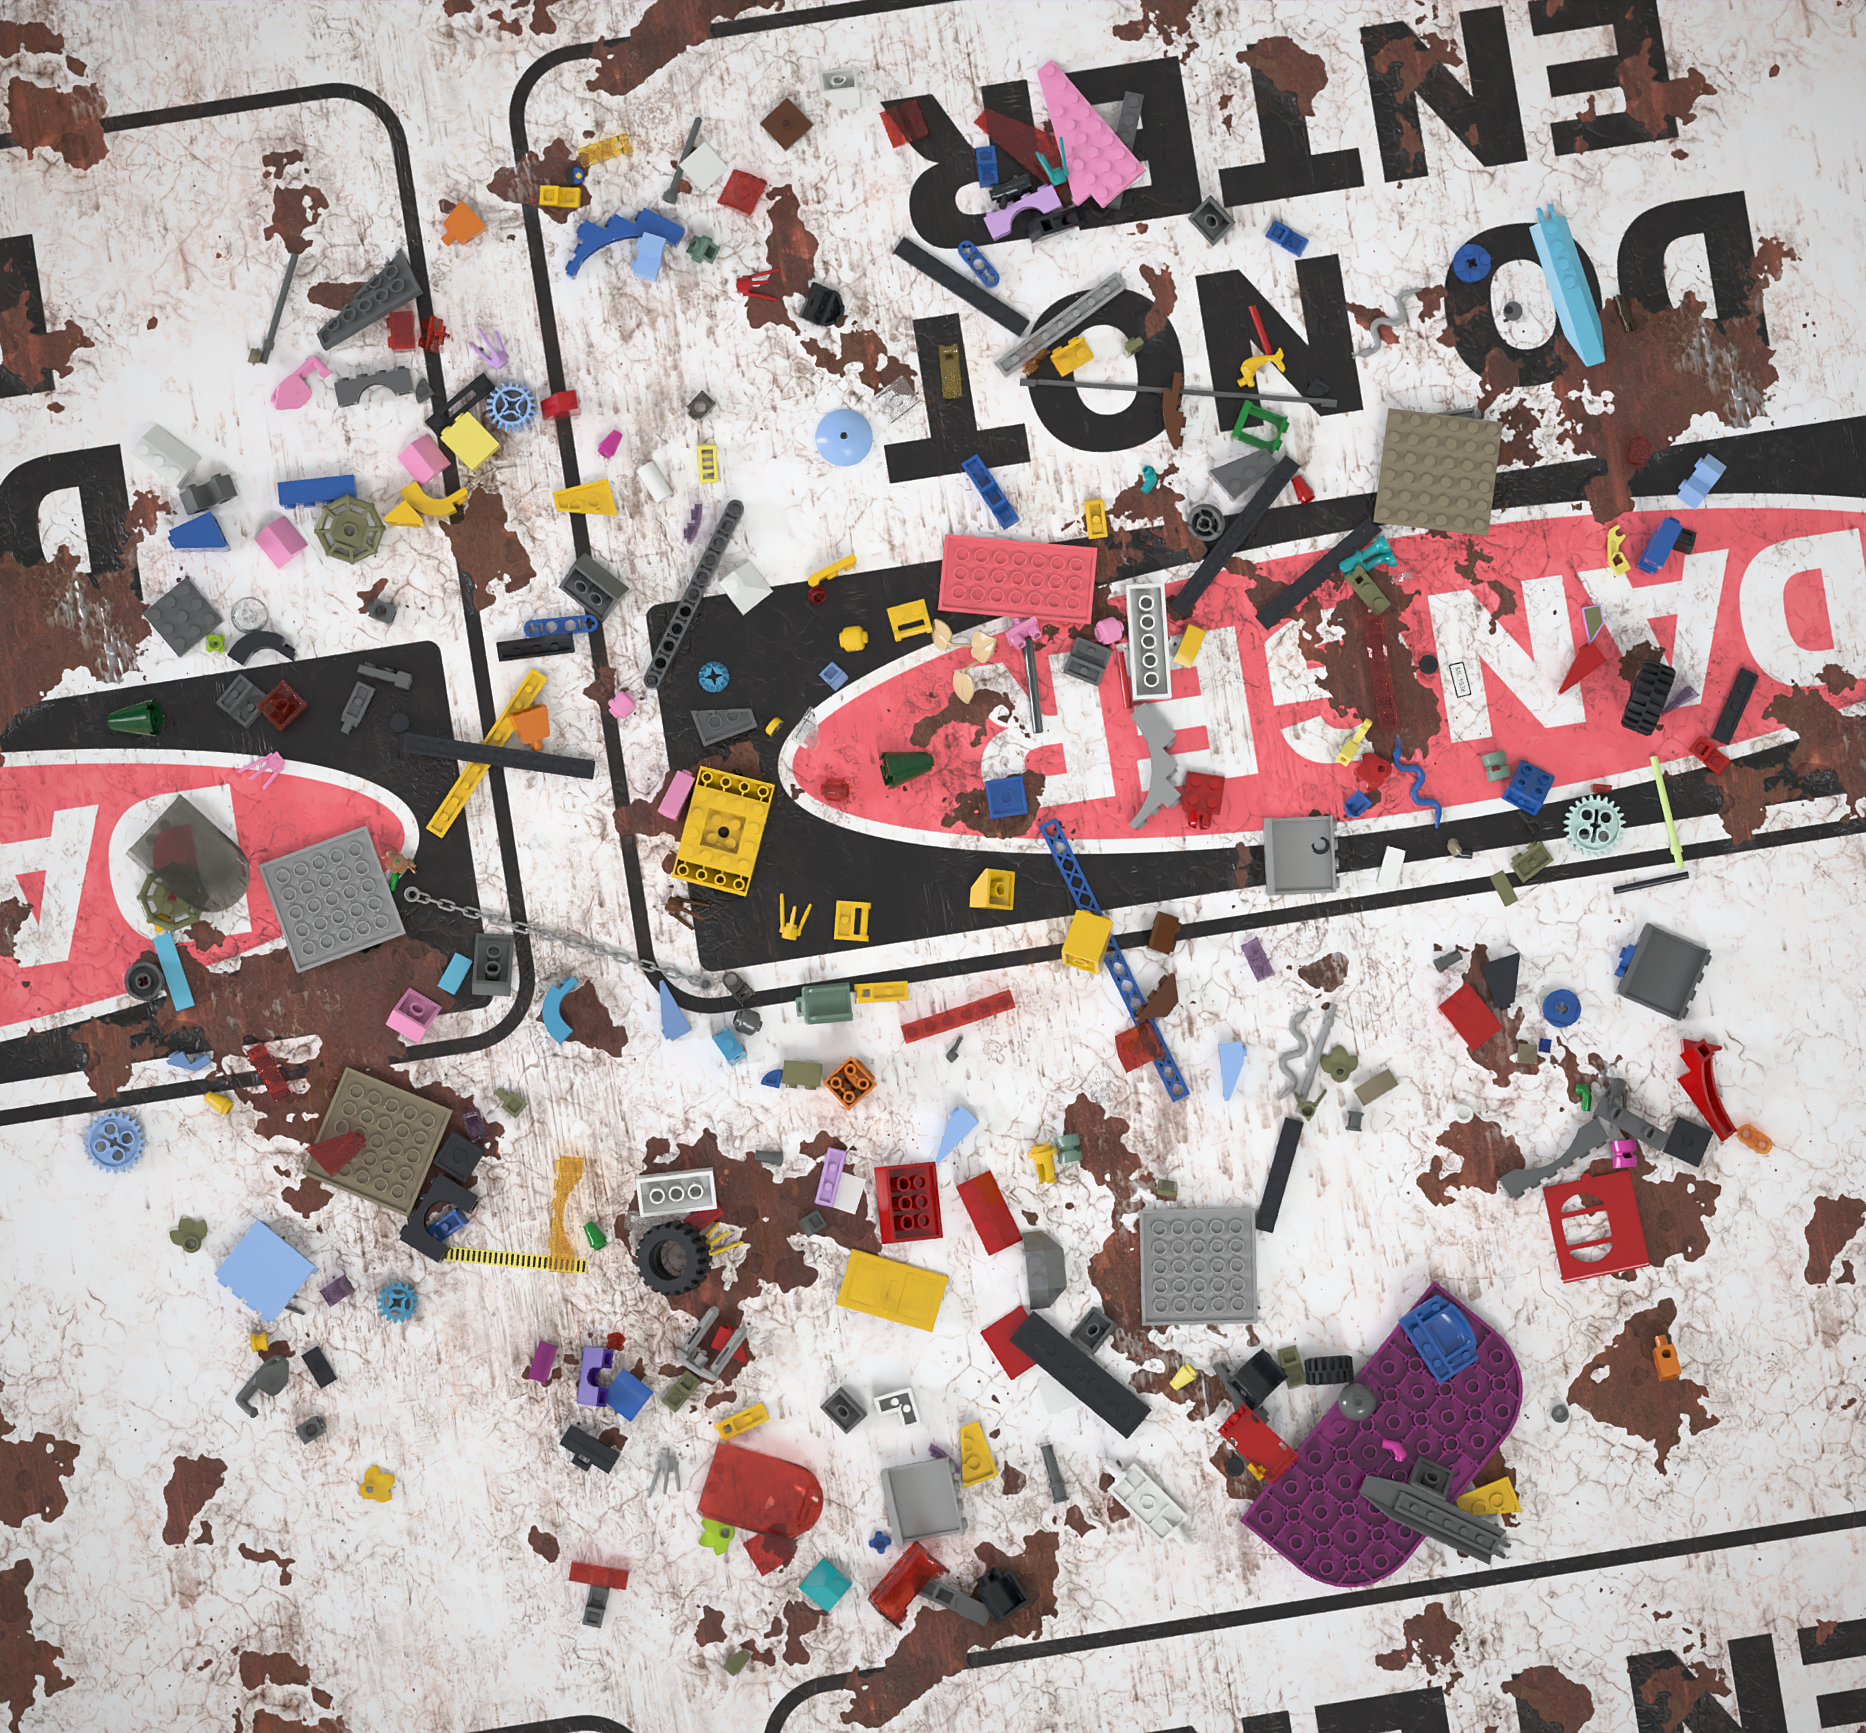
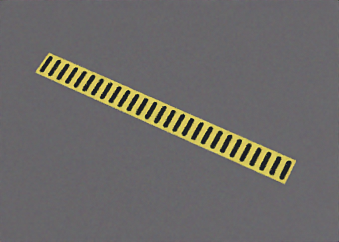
(506, 1259)

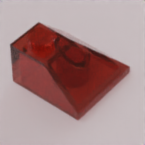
(1138, 1046)

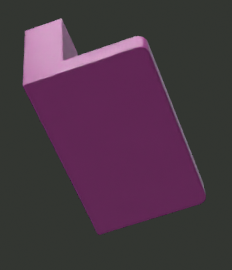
(543, 1362)

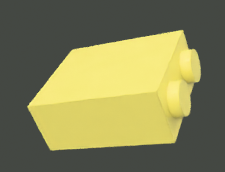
(469, 441)

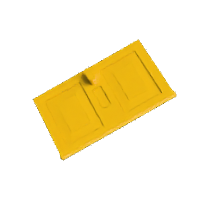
(892, 1290)

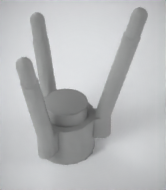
(667, 1464)

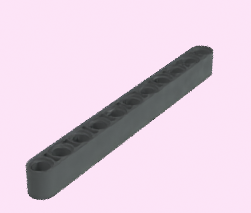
(694, 584)

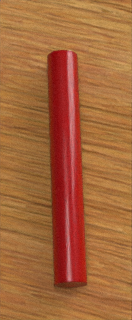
(1260, 329)
(1124, 680)

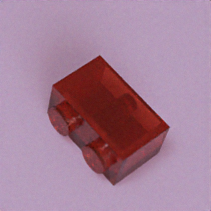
(402, 331)

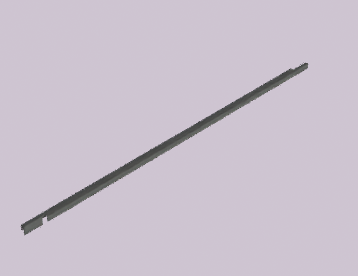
(1324, 402)

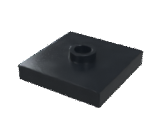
(1687, 1142)
(459, 1156)

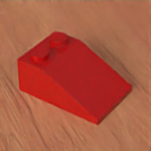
(1469, 1016)

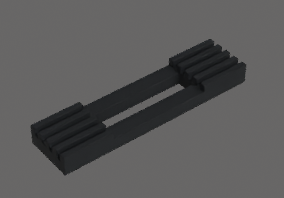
(481, 386)

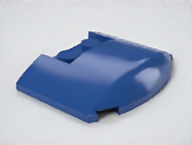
(1441, 1337)

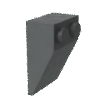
(493, 964)

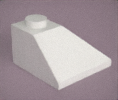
(840, 87)
(745, 587)

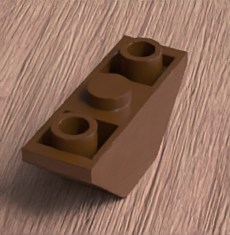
(1159, 1002)

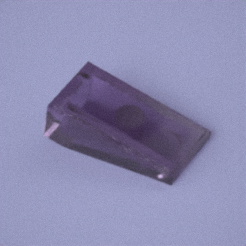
(1683, 697)

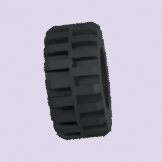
(1648, 697)
(650, 1258)

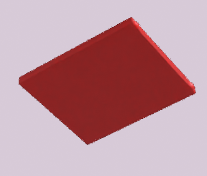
(997, 1338)

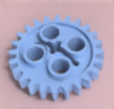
(122, 1126)

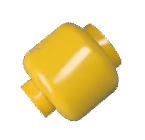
(853, 638)

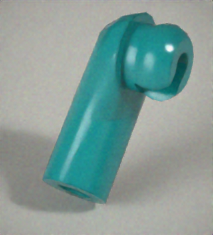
(1150, 478)

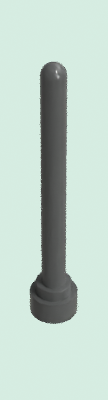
(670, 195)

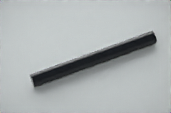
(1651, 882)

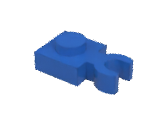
(1625, 955)

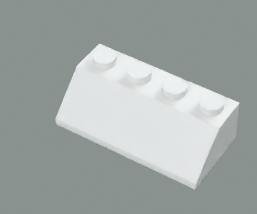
(676, 1192)

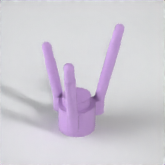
(498, 358)

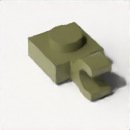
(512, 1104)

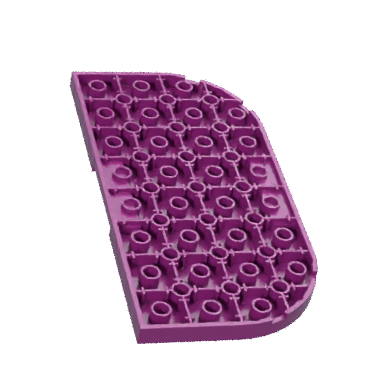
(1316, 1505)

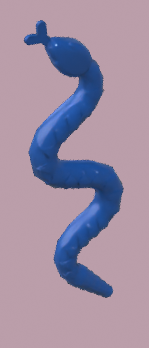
(1418, 784)

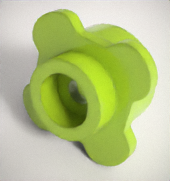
(214, 638)

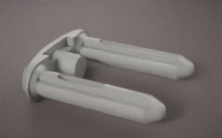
(698, 1364)

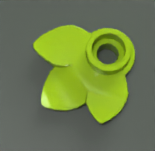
(713, 1535)

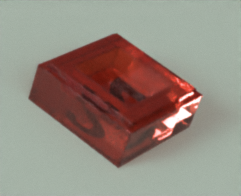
(1601, 788)

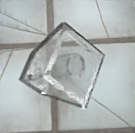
(807, 732)

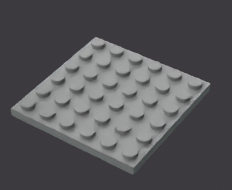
(332, 899)
(1198, 1266)

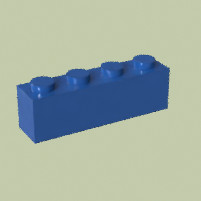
(315, 491)

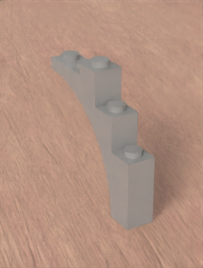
(1157, 737)

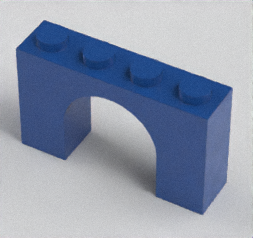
(1659, 545)

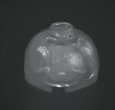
(249, 615)

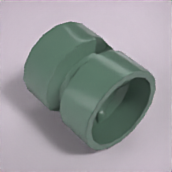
(1494, 759)
(1068, 1148)

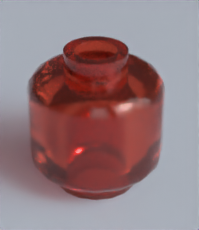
(835, 790)

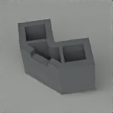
(201, 497)

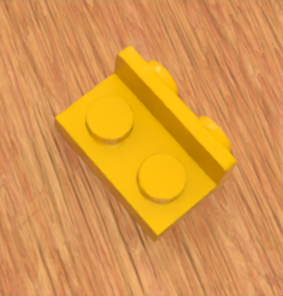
(1071, 356)

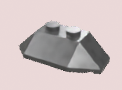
(1044, 1269)

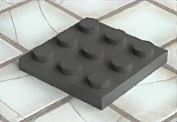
(183, 617)

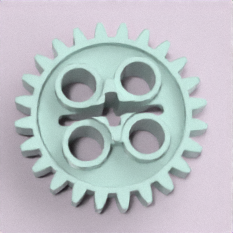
(1611, 828)

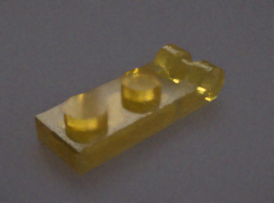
(604, 150)
(950, 372)

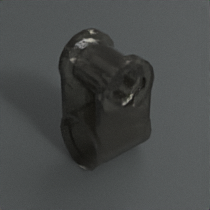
(739, 988)

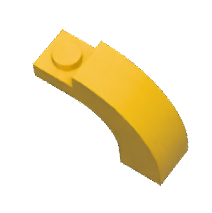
(433, 507)

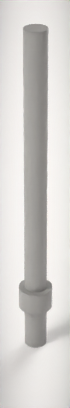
(1328, 1022)

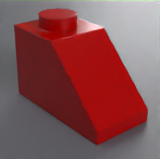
(722, 1338)

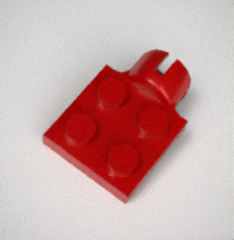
(1202, 798)

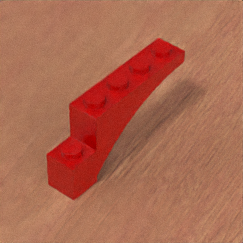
(1702, 1090)

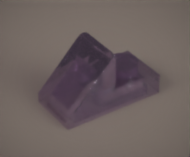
(337, 1290)

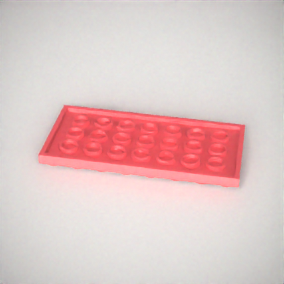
(1017, 579)

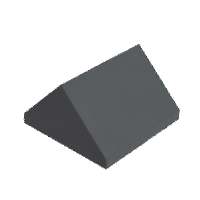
(1212, 220)
(1093, 1330)
(843, 1410)
(1430, 1478)

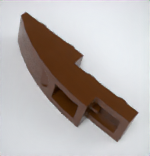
(1174, 419)

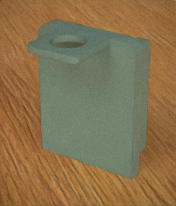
(825, 1003)

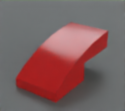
(1709, 755)

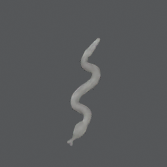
(1366, 352)
(1299, 1017)

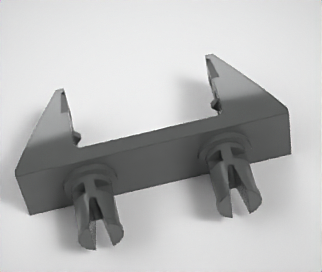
(1631, 1124)

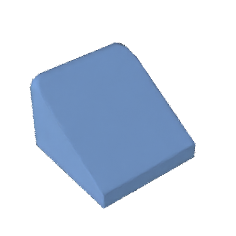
(833, 676)

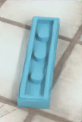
(173, 971)

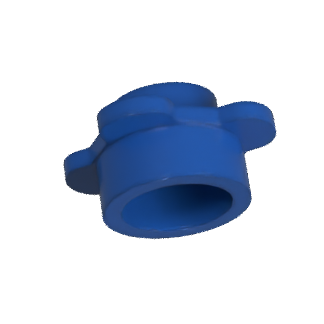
(879, 1547)

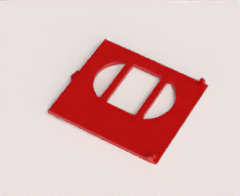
(1627, 1237)

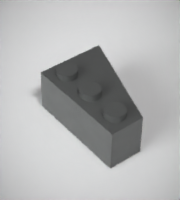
(1242, 473)

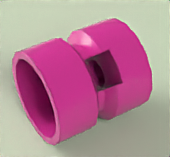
(1627, 1147)

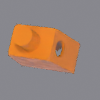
(462, 225)
(531, 725)
(1668, 1367)

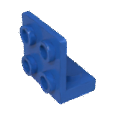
(1528, 787)

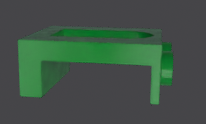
(1275, 419)

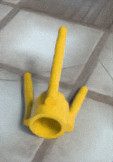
(791, 931)
(717, 1239)

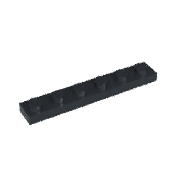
(1278, 1175)

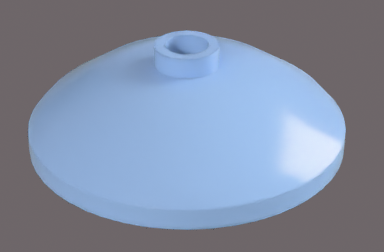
(844, 451)

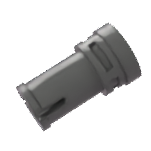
(1444, 962)
(774, 1157)

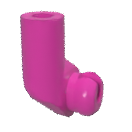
(1396, 1447)

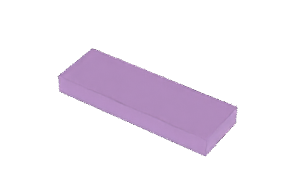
(830, 1177)

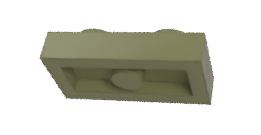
(1132, 346)

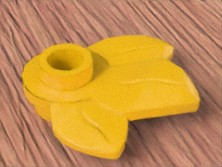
(380, 1485)

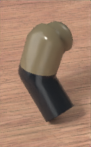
(1456, 850)

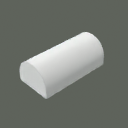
(654, 482)

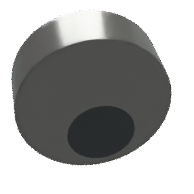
(1512, 311)

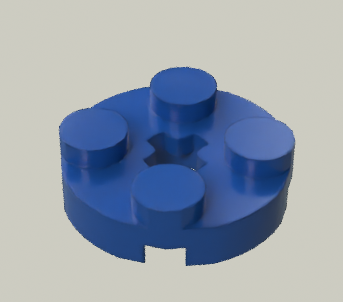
(1481, 258)
(1570, 1002)

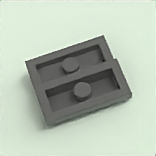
(1087, 660)
(241, 701)

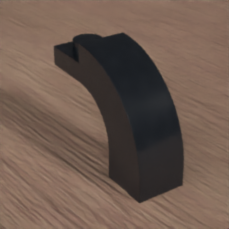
(256, 641)

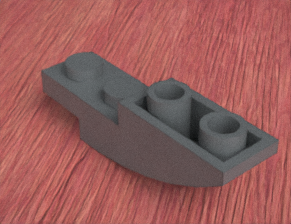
(955, 1602)

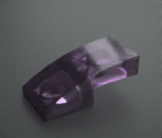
(1257, 960)

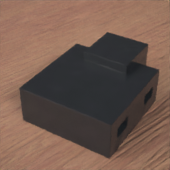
(1001, 1593)

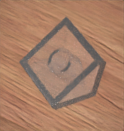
(895, 399)

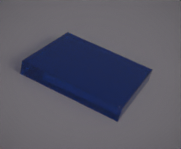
(1544, 1045)

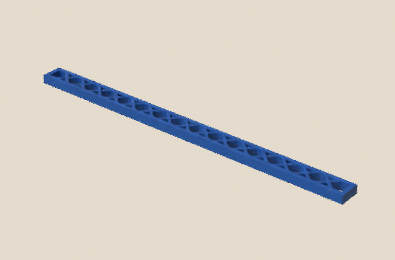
(1118, 952)

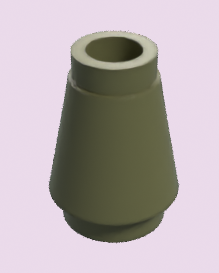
(736, 1662)

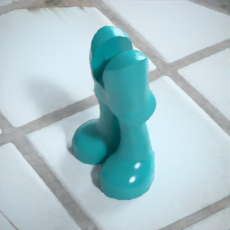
(1384, 556)

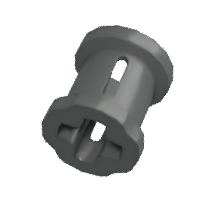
(1354, 1121)

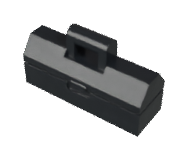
(596, 1451)

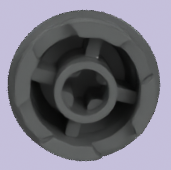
(1206, 522)

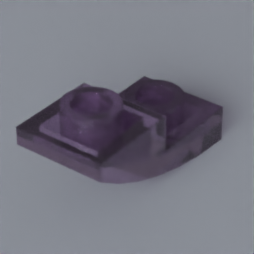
(693, 528)
(937, 1452)

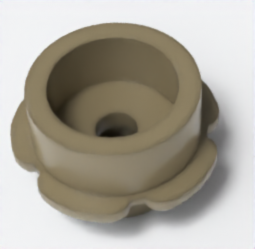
(254, 356)

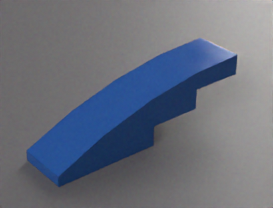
(990, 492)

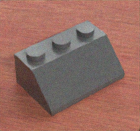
(593, 587)

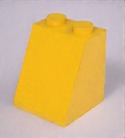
(1087, 941)

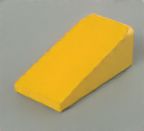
(1095, 517)

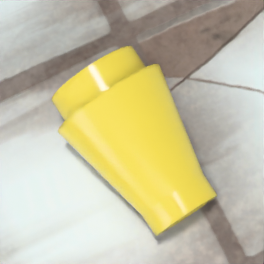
(1183, 1376)

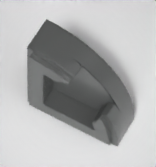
(423, 391)

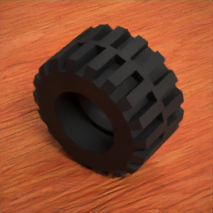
(1329, 1370)

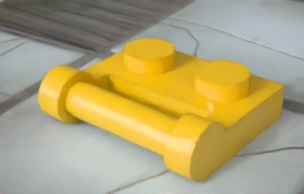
(907, 614)
(845, 921)

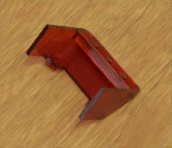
(905, 1582)

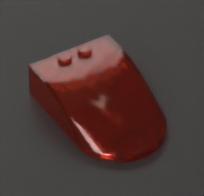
(760, 1492)

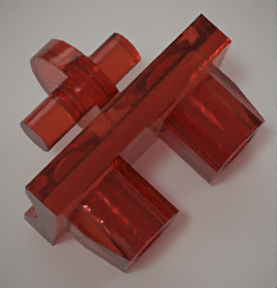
(435, 335)

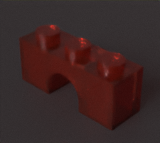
(269, 1072)
(599, 1575)

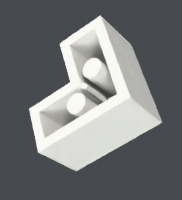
(900, 1401)

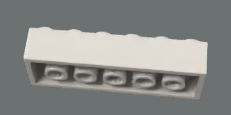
(1148, 642)

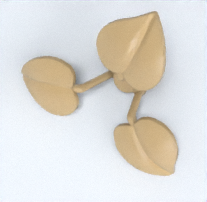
(982, 650)

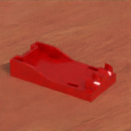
(1258, 1443)

